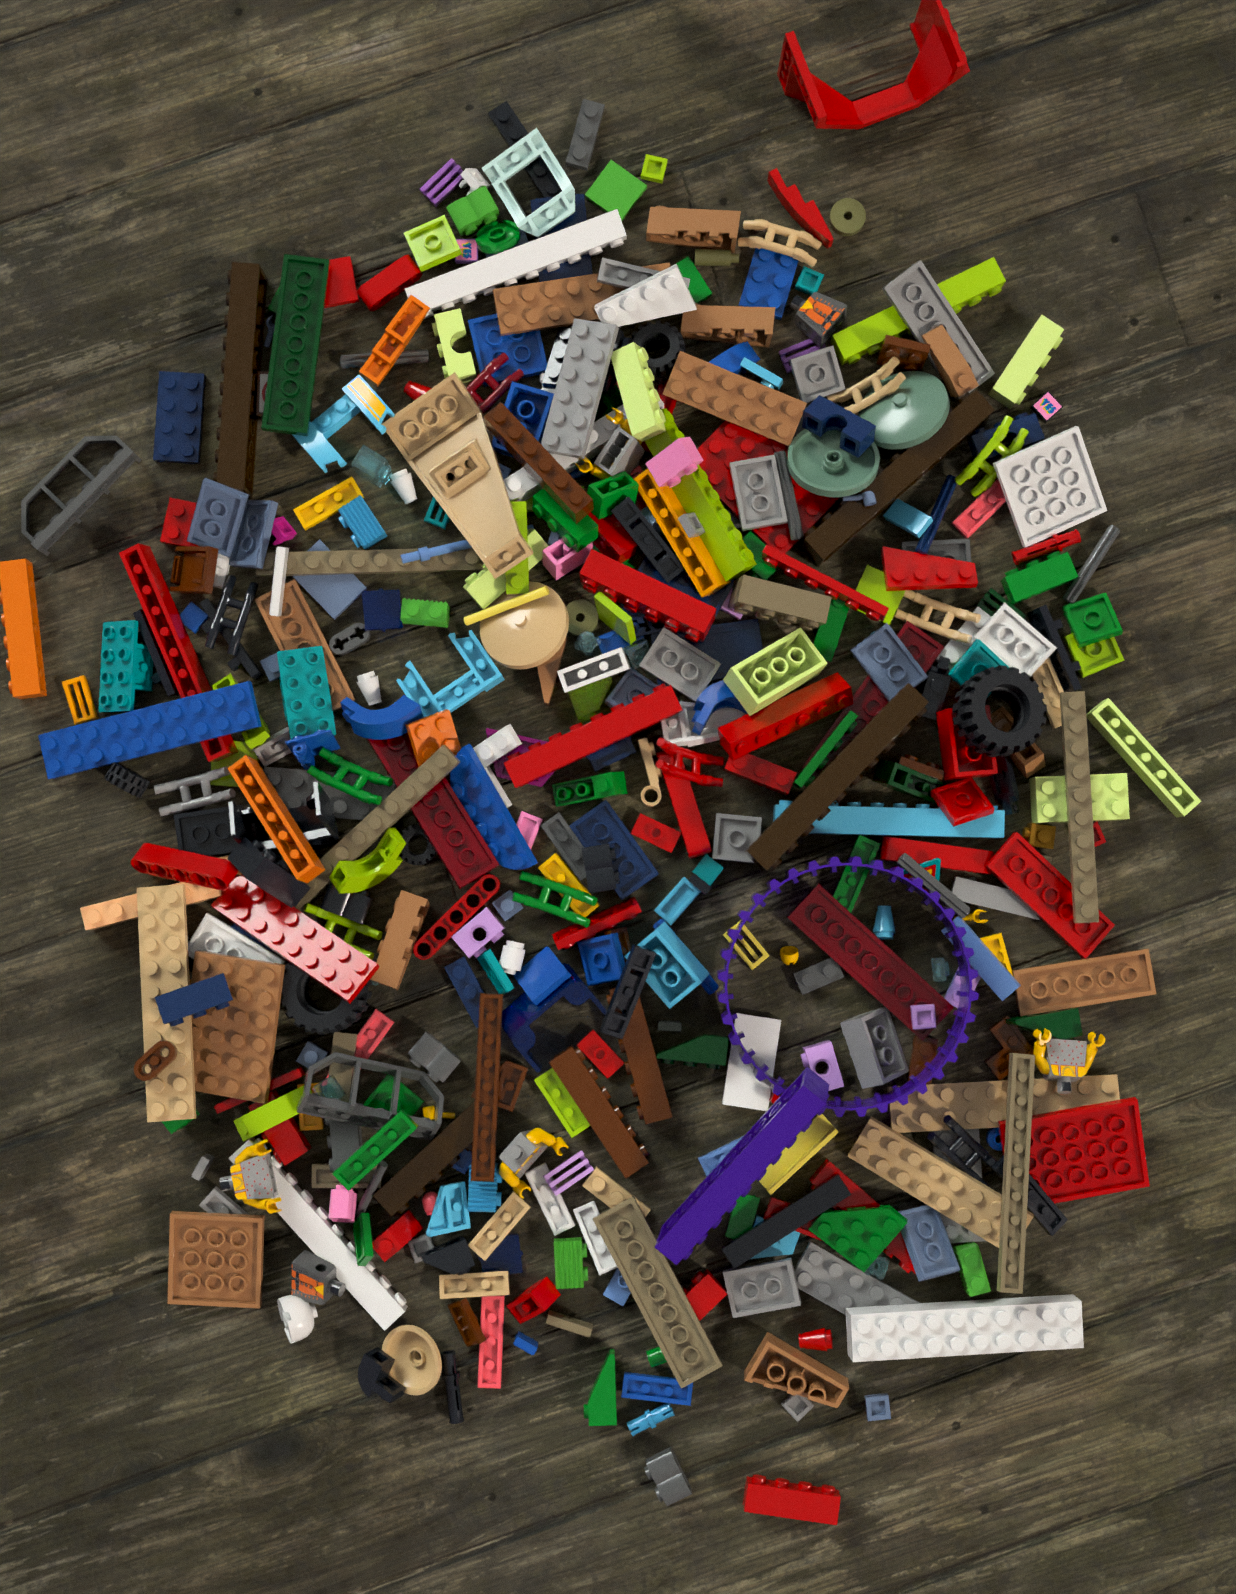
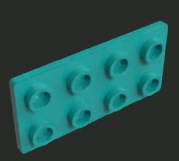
(124, 667)
(305, 691)

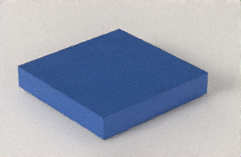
(602, 959)
(542, 975)

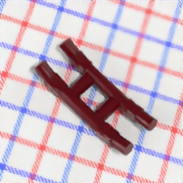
(498, 389)

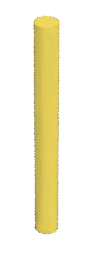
(504, 606)

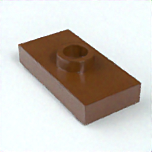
(466, 1322)

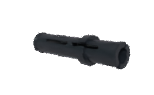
(450, 1376)

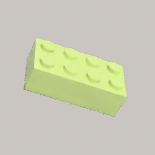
(775, 671)
(1108, 797)

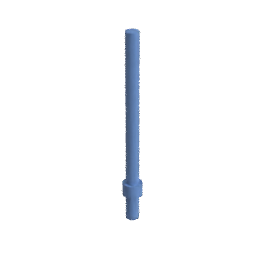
(425, 553)

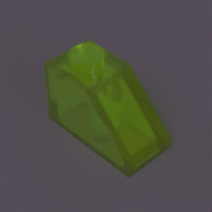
(590, 698)

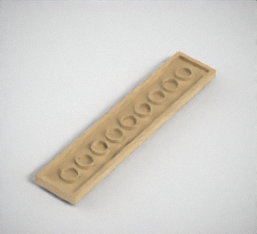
(163, 970)
(985, 1103)

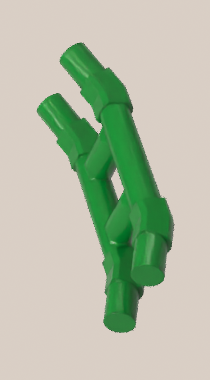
(344, 766)
(541, 903)

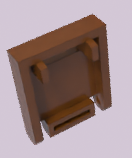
(195, 570)

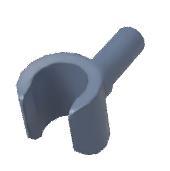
(270, 325)
(868, 498)

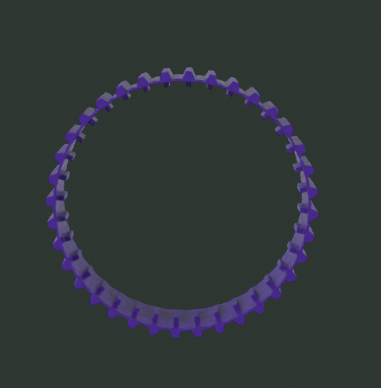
(966, 994)

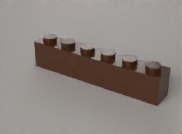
(538, 463)
(644, 1067)
(599, 1111)

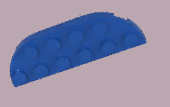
(489, 812)

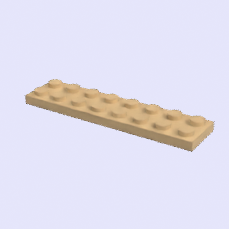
(930, 1179)

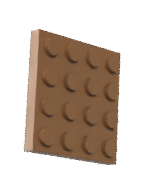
(215, 1259)

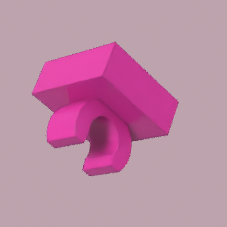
(282, 530)

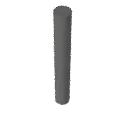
(371, 1188)

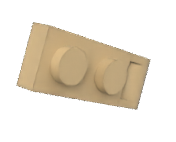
(653, 773)

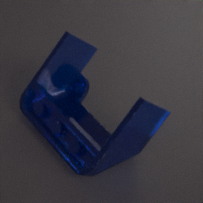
(523, 1012)

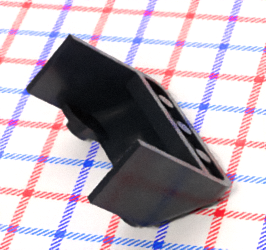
(314, 820)

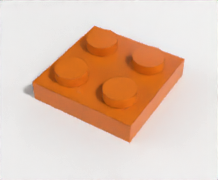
(431, 733)

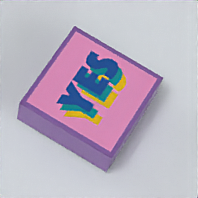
(469, 251)

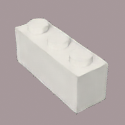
(593, 669)

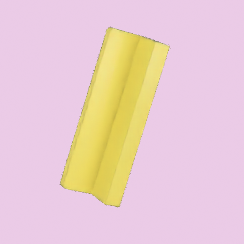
(803, 1149)

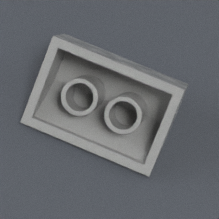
(874, 1047)

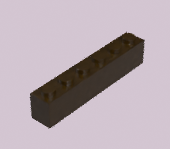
(428, 1164)

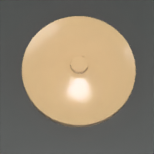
(526, 633)

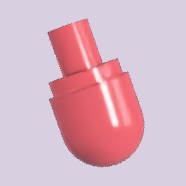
(428, 1202)

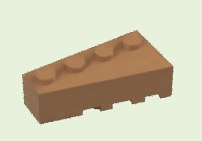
(693, 227)
(729, 324)
(400, 939)
(790, 1370)

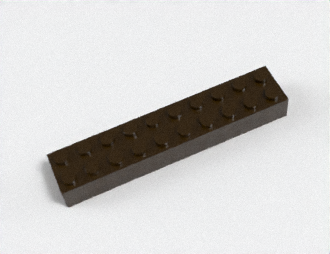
(239, 390)
(896, 479)
(836, 777)

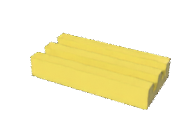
(749, 949)

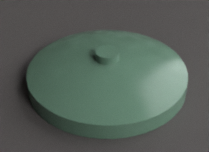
(910, 412)
(828, 470)

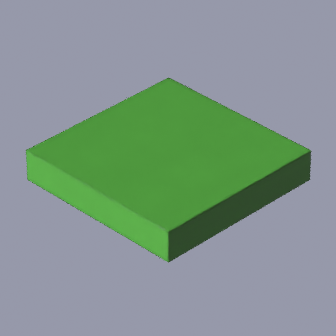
(615, 190)

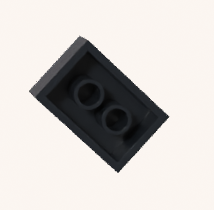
(268, 871)

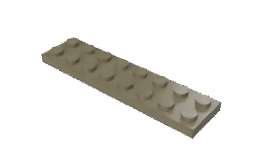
(657, 1292)

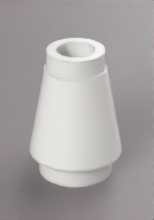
(404, 485)
(370, 687)

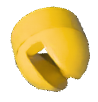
(789, 955)

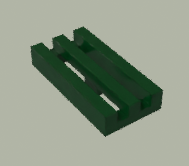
(1000, 599)

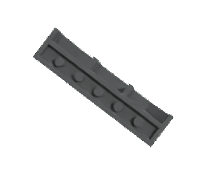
(77, 505)
(366, 1116)

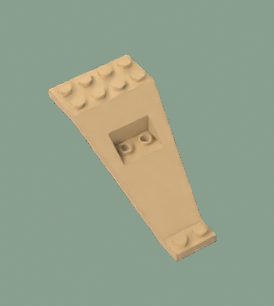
(437, 439)

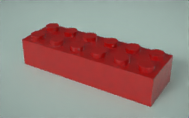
(647, 596)

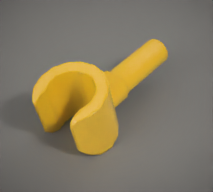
(975, 916)
(429, 1112)

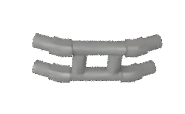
(183, 785)

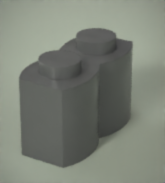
(434, 1057)
(668, 1476)

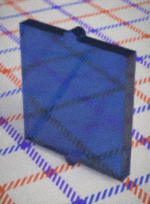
(382, 609)
(505, 1257)

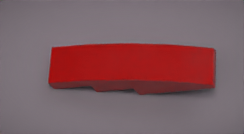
(805, 214)

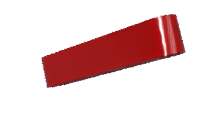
(686, 811)
(951, 856)
(184, 866)
(446, 920)

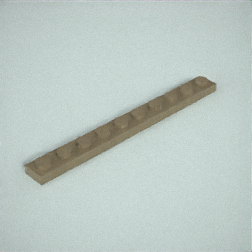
(370, 562)
(1079, 807)
(383, 817)
(1015, 1173)

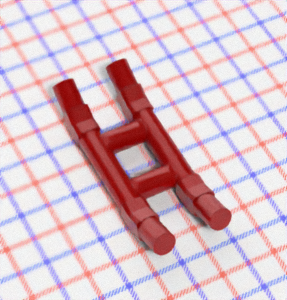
(697, 759)

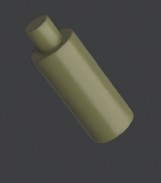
(714, 257)

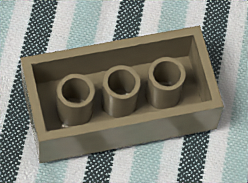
(779, 602)

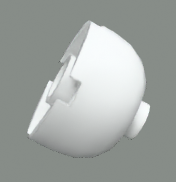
(297, 1317)

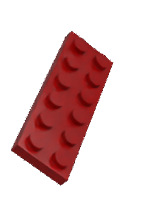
(1045, 893)

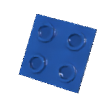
(306, 747)

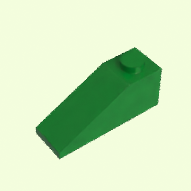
(829, 633)
(602, 1398)

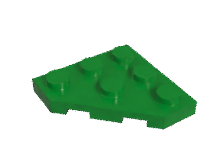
(859, 1232)

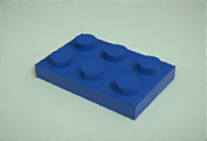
(768, 281)

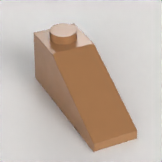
(950, 362)
(548, 673)
(1027, 760)

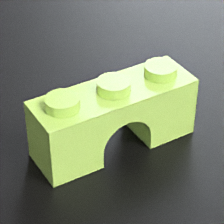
(449, 328)

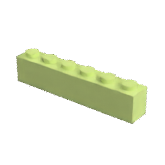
(1143, 758)

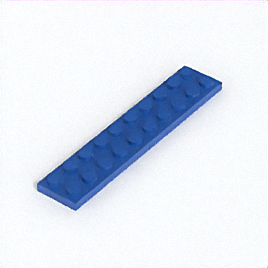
(150, 730)

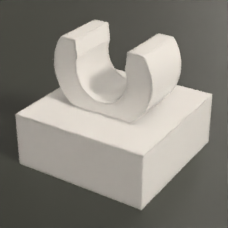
(474, 179)

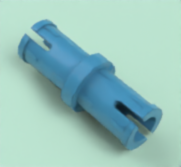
(650, 1418)

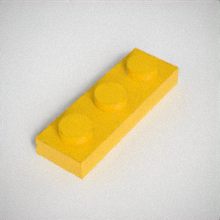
(327, 503)
(558, 871)

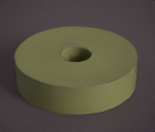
(847, 207)
(590, 613)

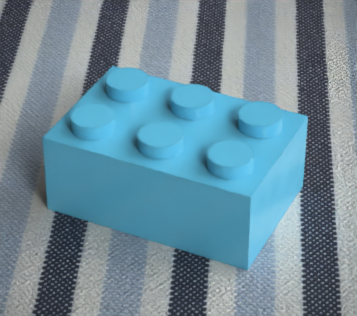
(674, 968)

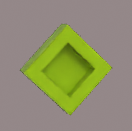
(654, 168)

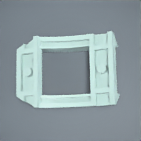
(513, 161)

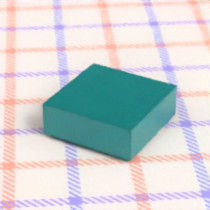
(809, 281)
(708, 869)

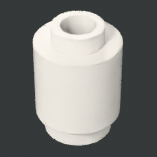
(512, 957)

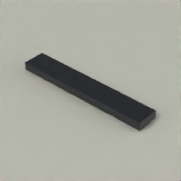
(786, 1220)

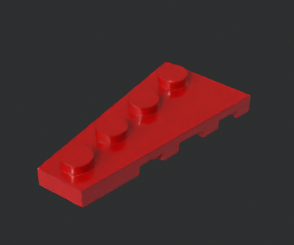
(922, 571)

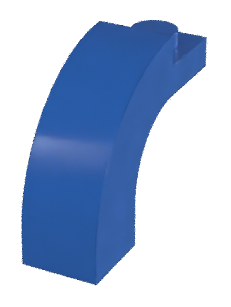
(733, 357)
(710, 700)
(381, 723)

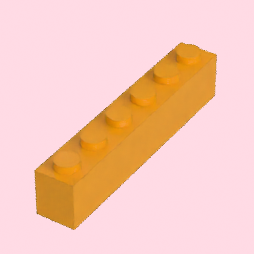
(690, 551)

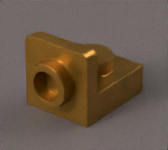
(1039, 835)

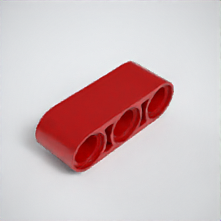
(389, 282)

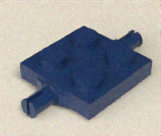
(611, 754)

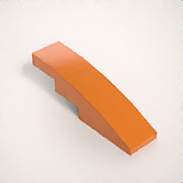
(394, 340)

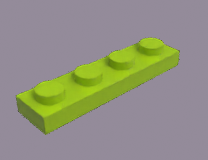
(518, 576)

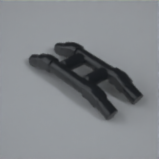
(219, 619)
(963, 1137)

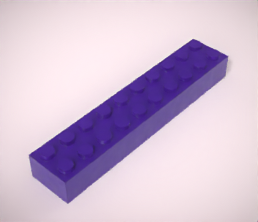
(743, 1166)

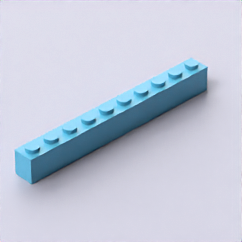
(900, 821)

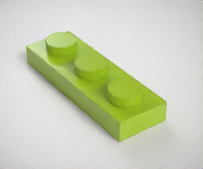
(562, 1102)

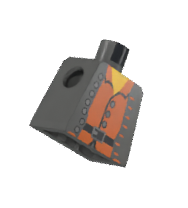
(818, 316)
(315, 1279)

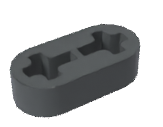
(346, 634)

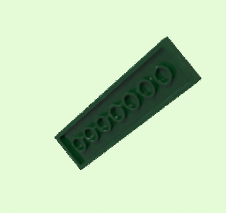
(295, 345)

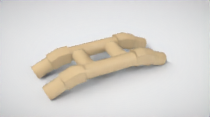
(768, 244)
(874, 380)
(943, 630)

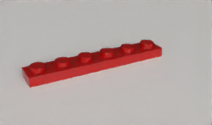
(816, 579)

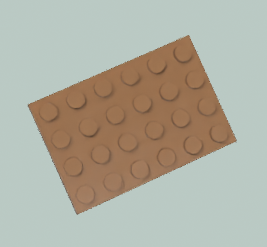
(238, 1042)

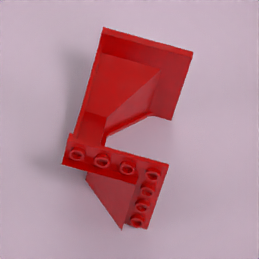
(935, 68)

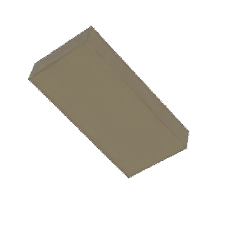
(569, 1323)

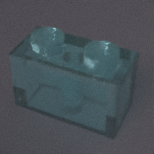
(372, 466)

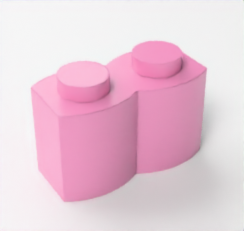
(342, 1205)

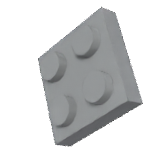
(817, 374)
(734, 836)

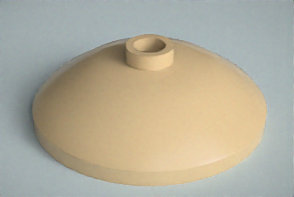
(416, 1358)

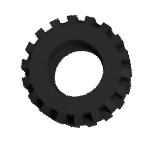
(660, 336)

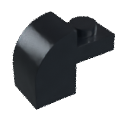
(375, 1378)

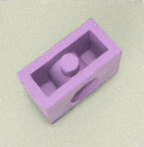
(465, 936)
(823, 1052)

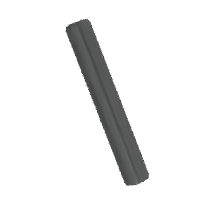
(406, 357)
(791, 508)
(1091, 564)
(933, 884)

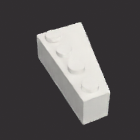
(647, 300)

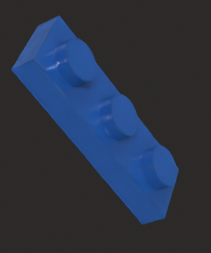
(655, 1389)

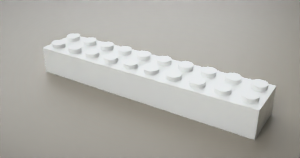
(964, 1328)

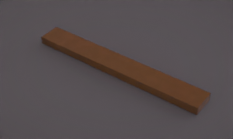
(486, 1087)

